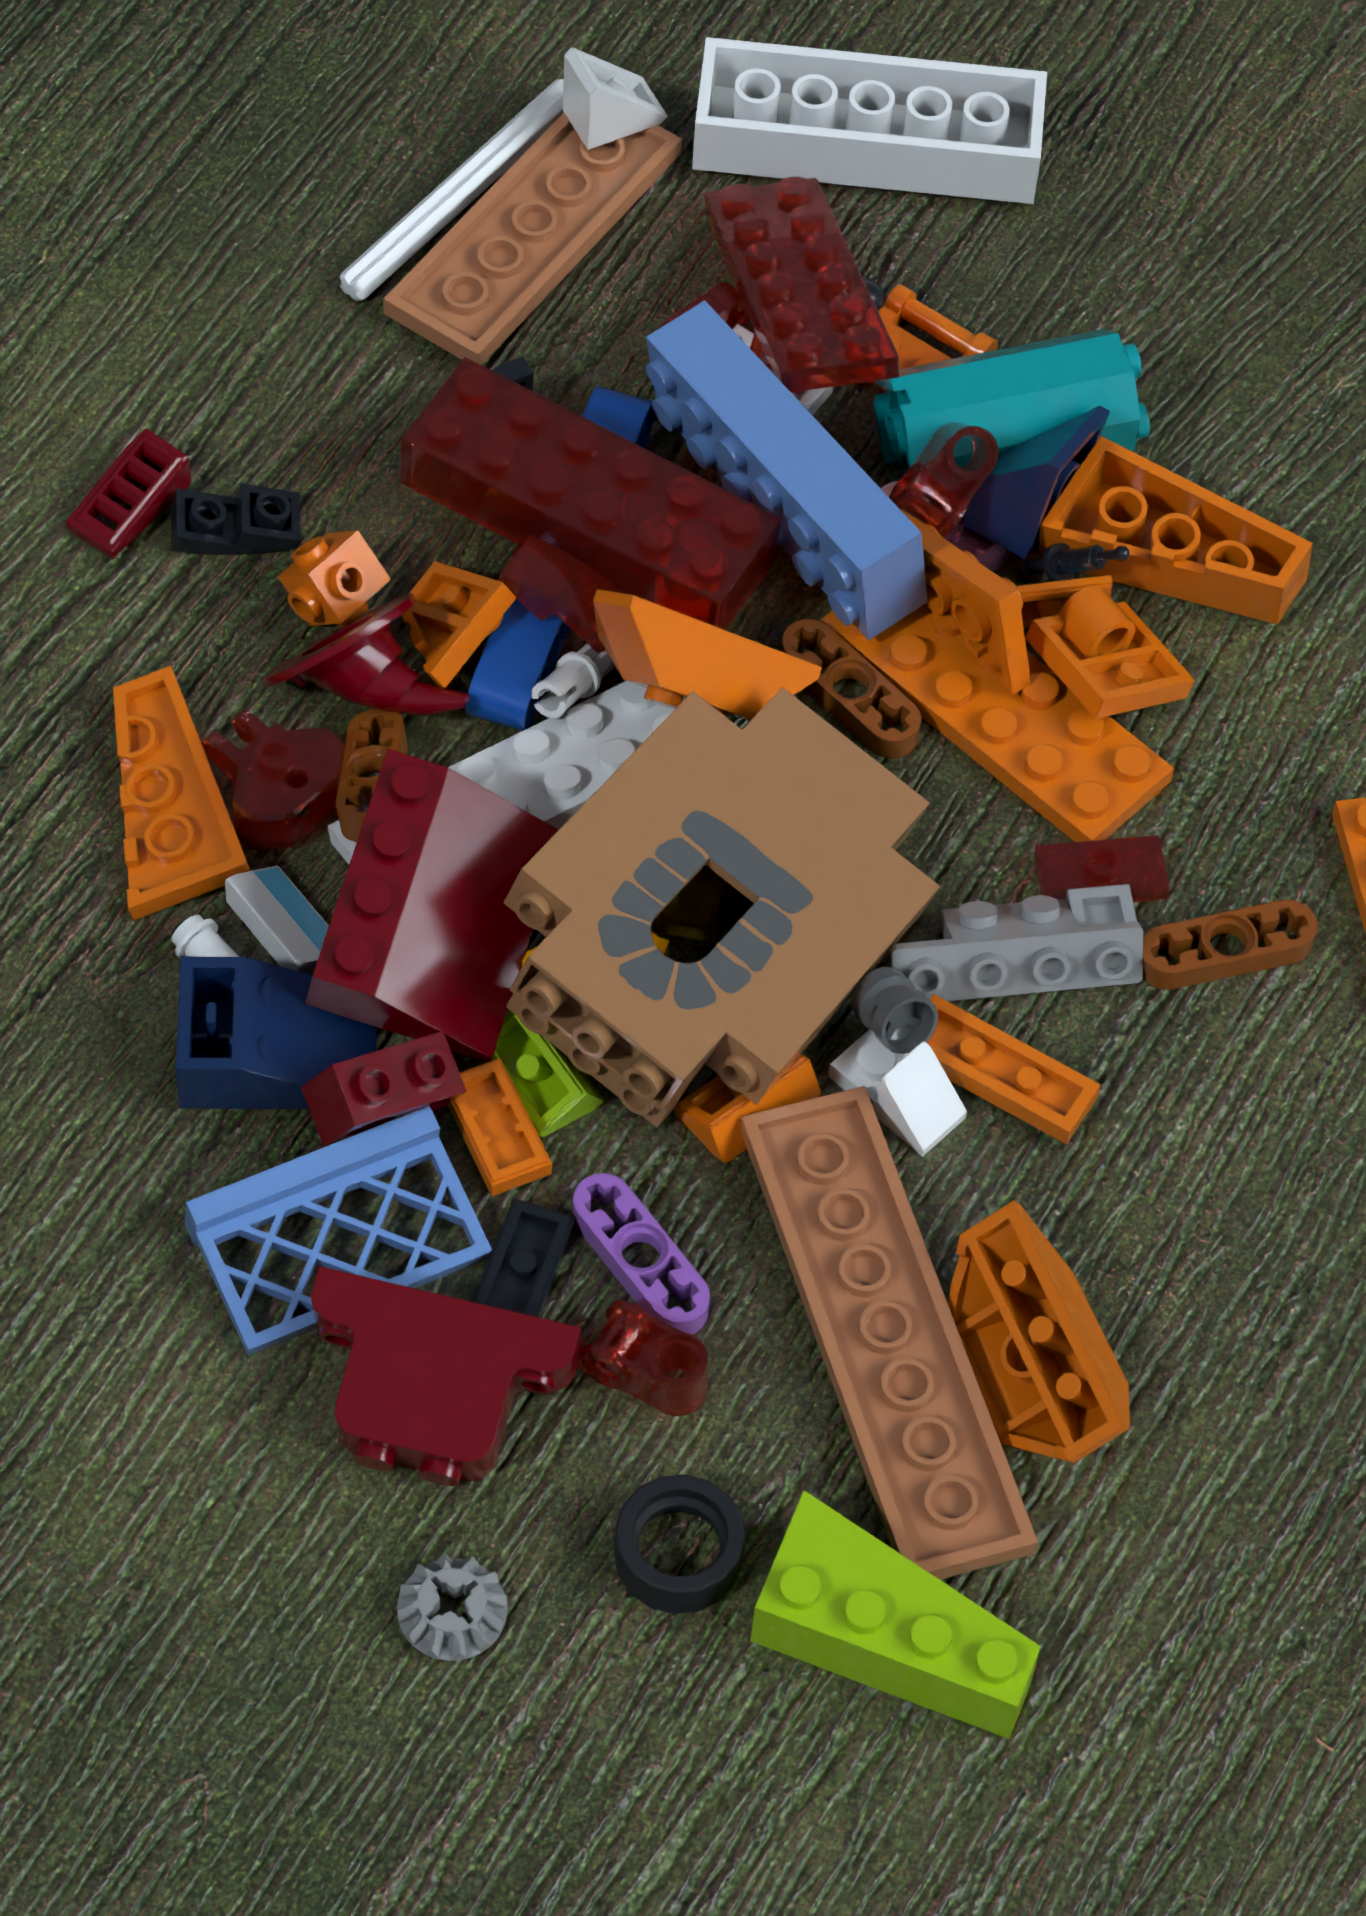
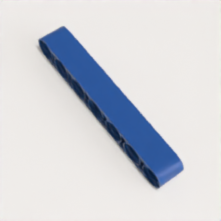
(523, 646)

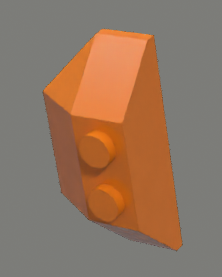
(684, 655)
(1035, 1341)

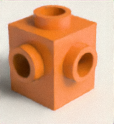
(333, 578)

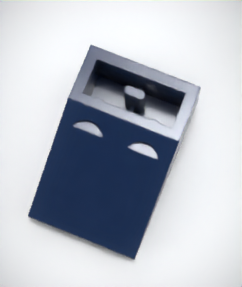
(252, 1036)

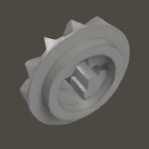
(448, 1635)

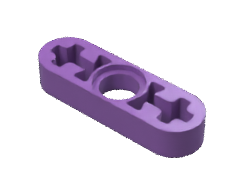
(640, 1226)

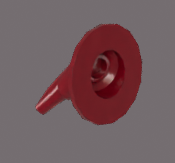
(364, 667)

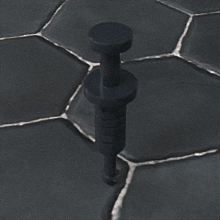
(1062, 562)

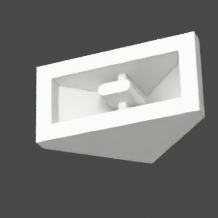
(606, 100)

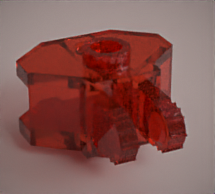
(277, 779)

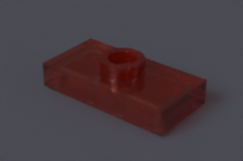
(1103, 863)

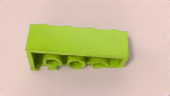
(889, 1624)

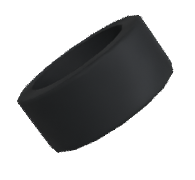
(692, 1497)

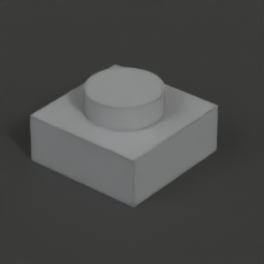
(1101, 905)

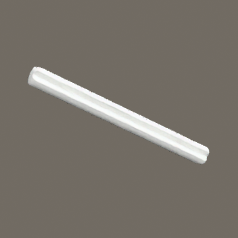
(453, 194)

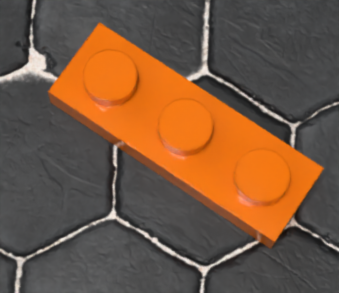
(1011, 1073)

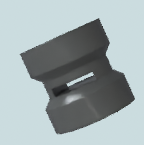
(894, 1009)

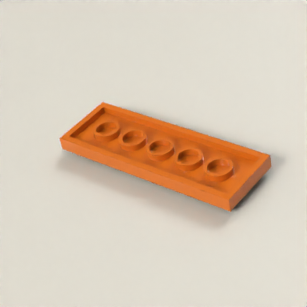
(1037, 743)

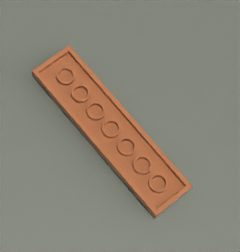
(887, 1335)

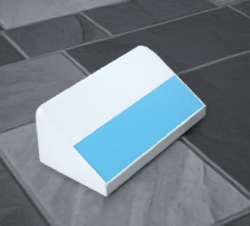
(278, 917)

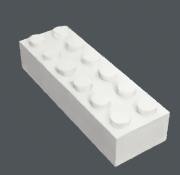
(870, 120)

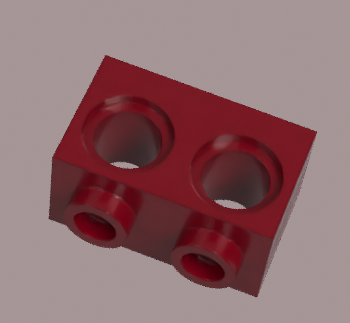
(383, 1087)

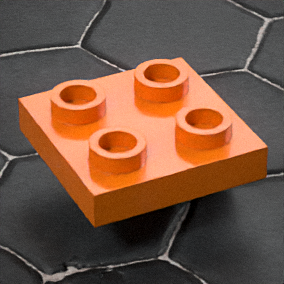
(1108, 655)

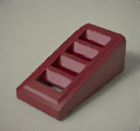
(152, 464)

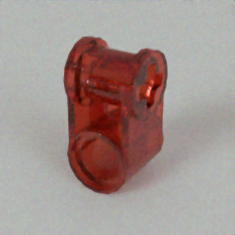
(942, 480)
(638, 1351)

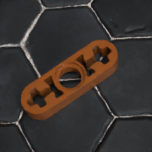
(855, 713)
(363, 758)
(1242, 923)

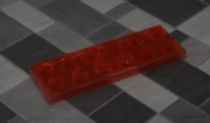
(800, 285)

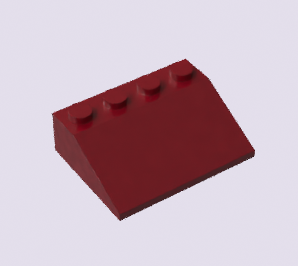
(422, 909)

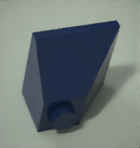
(1030, 482)

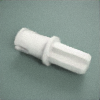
(575, 677)

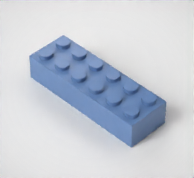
(785, 462)

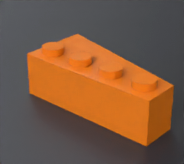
(1177, 536)

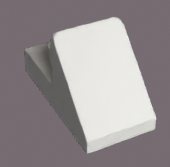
(905, 1090)

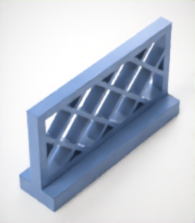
(318, 1178)

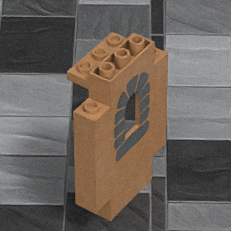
(780, 816)

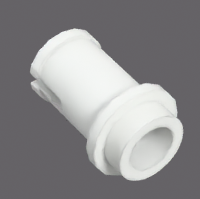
(200, 939)

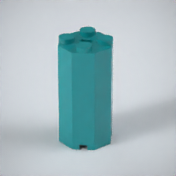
(1013, 395)

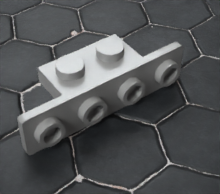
(1019, 951)

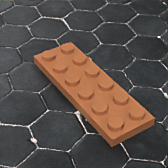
(525, 237)

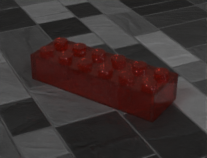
(603, 499)

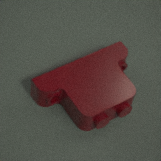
(433, 1373)

